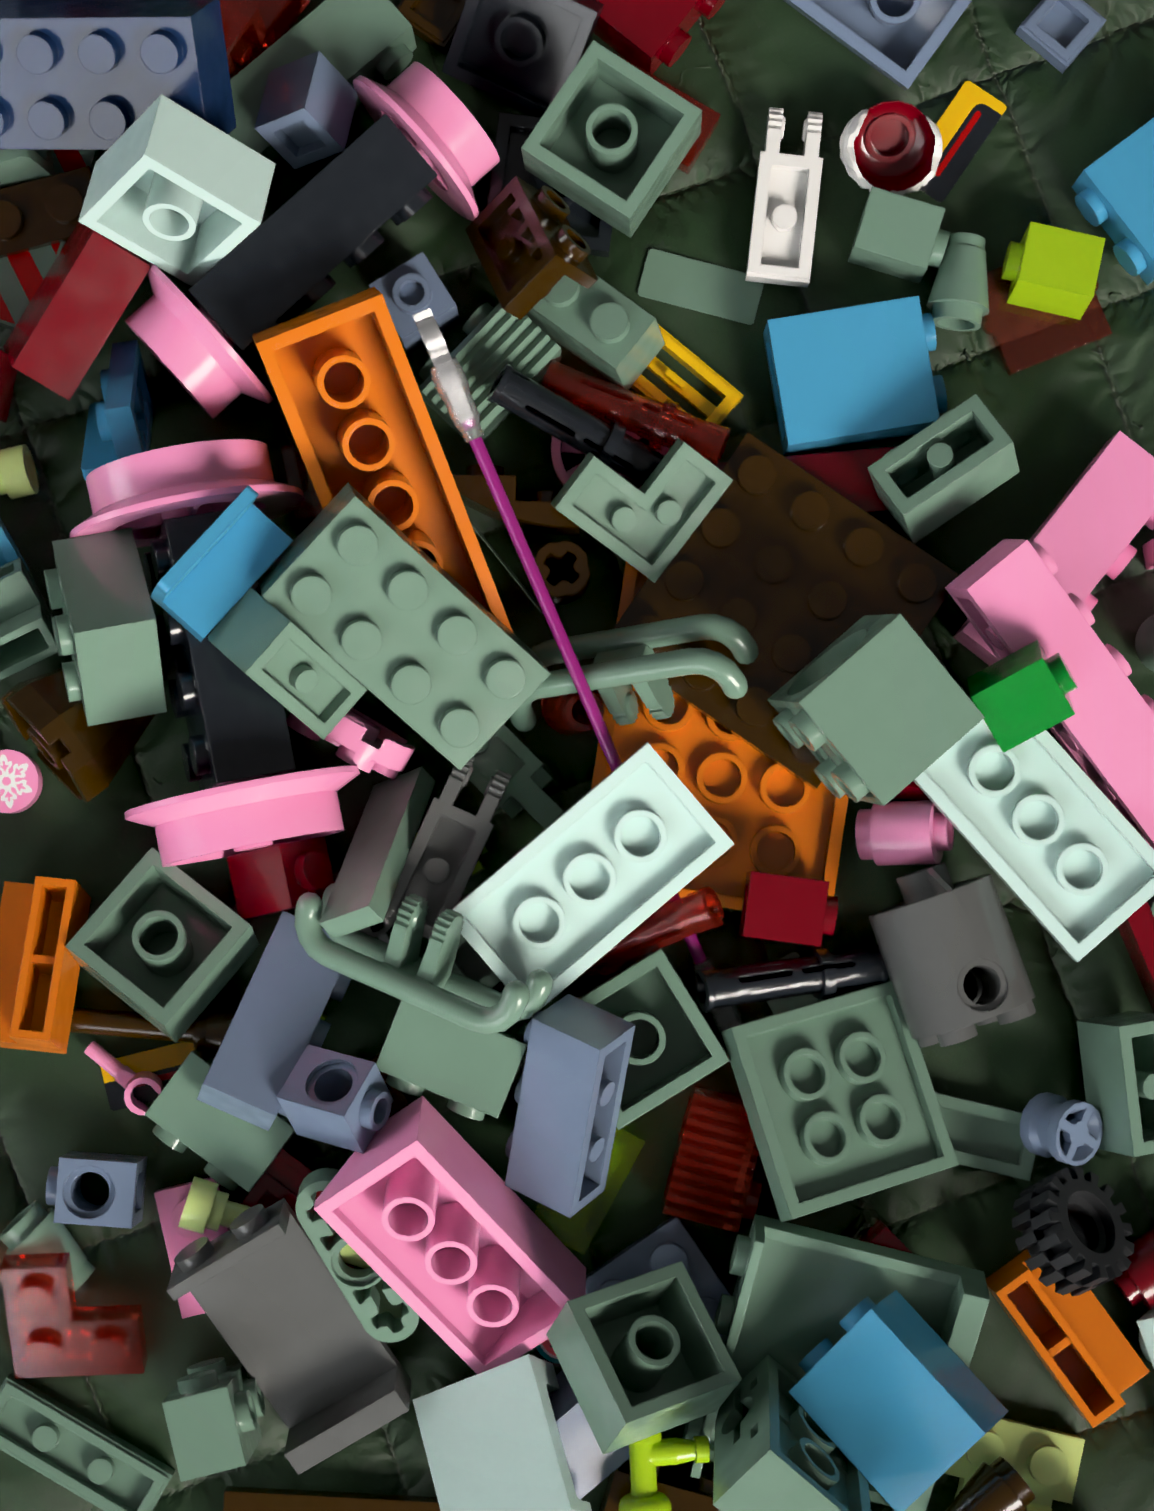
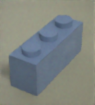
(271, 1028)
(568, 1104)

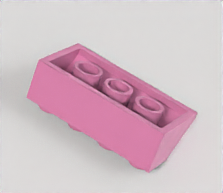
(452, 1238)

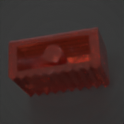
(713, 1162)

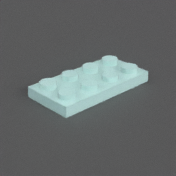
(1044, 834)
(592, 874)

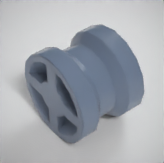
(1061, 1128)

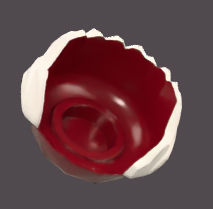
(891, 147)

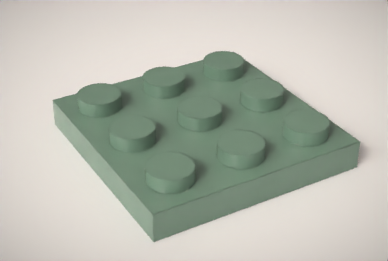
(838, 1100)

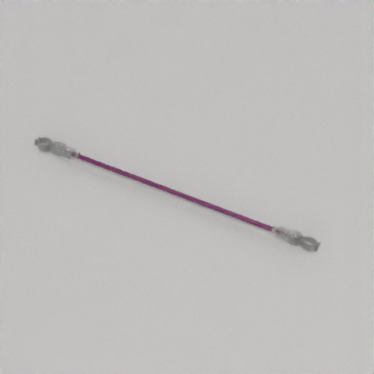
(455, 392)

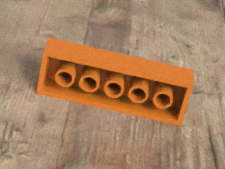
(367, 426)

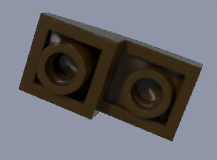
(532, 515)

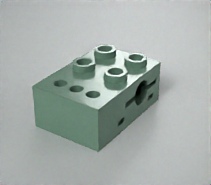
(776, 1454)

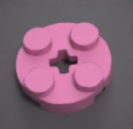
(363, 743)

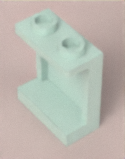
(498, 1441)

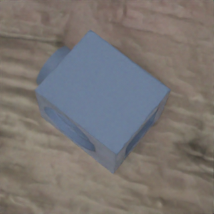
(411, 290)
(336, 1098)
(126, 1189)

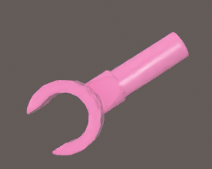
(124, 1076)

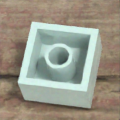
(177, 191)

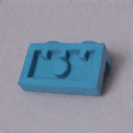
(125, 417)

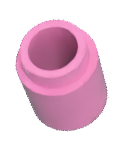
(903, 833)

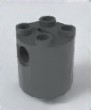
(951, 957)

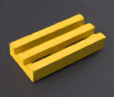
(729, 394)

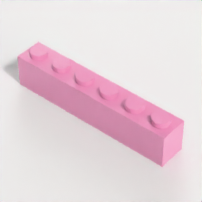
(1111, 736)

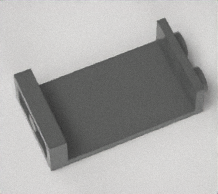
(293, 1332)

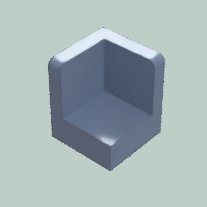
(306, 110)

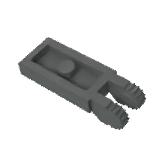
(448, 847)

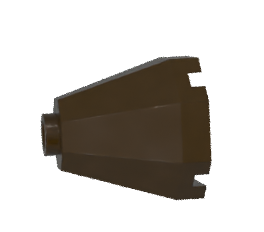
(75, 753)

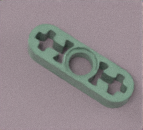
(351, 1281)

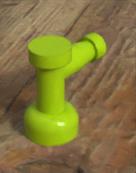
(654, 1452)

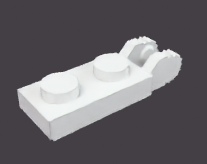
(785, 206)

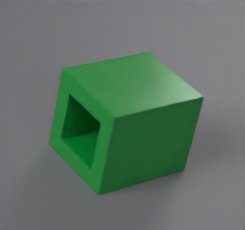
(1023, 694)

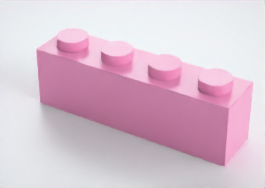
(1092, 526)

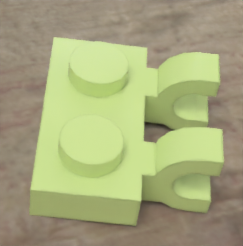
(1040, 1455)

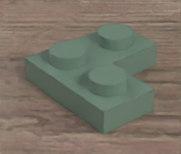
(648, 522)

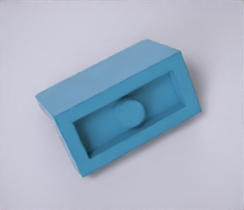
(221, 566)

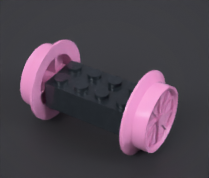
(235, 727)

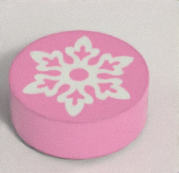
(19, 781)

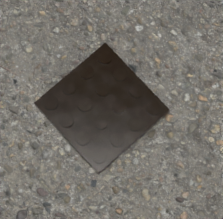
(797, 575)

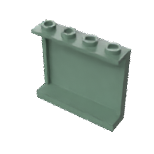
(805, 1281)

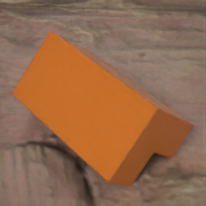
(35, 966)
(1070, 1338)

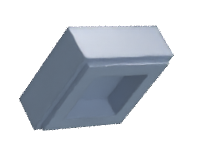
(1060, 30)

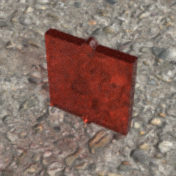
(1034, 336)

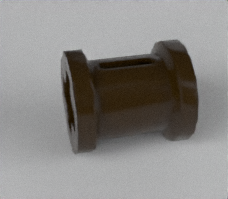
(558, 554)

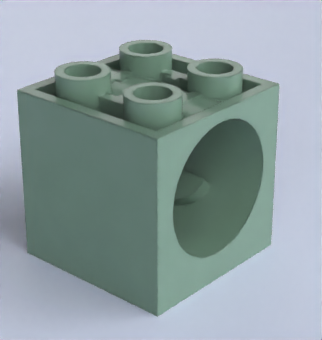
(874, 710)

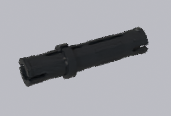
(574, 425)
(815, 974)

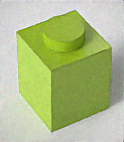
(1053, 270)

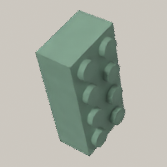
(402, 627)

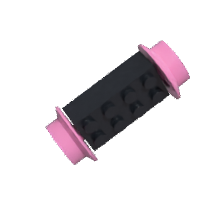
(416, 141)

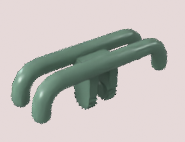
(628, 658)
(417, 980)

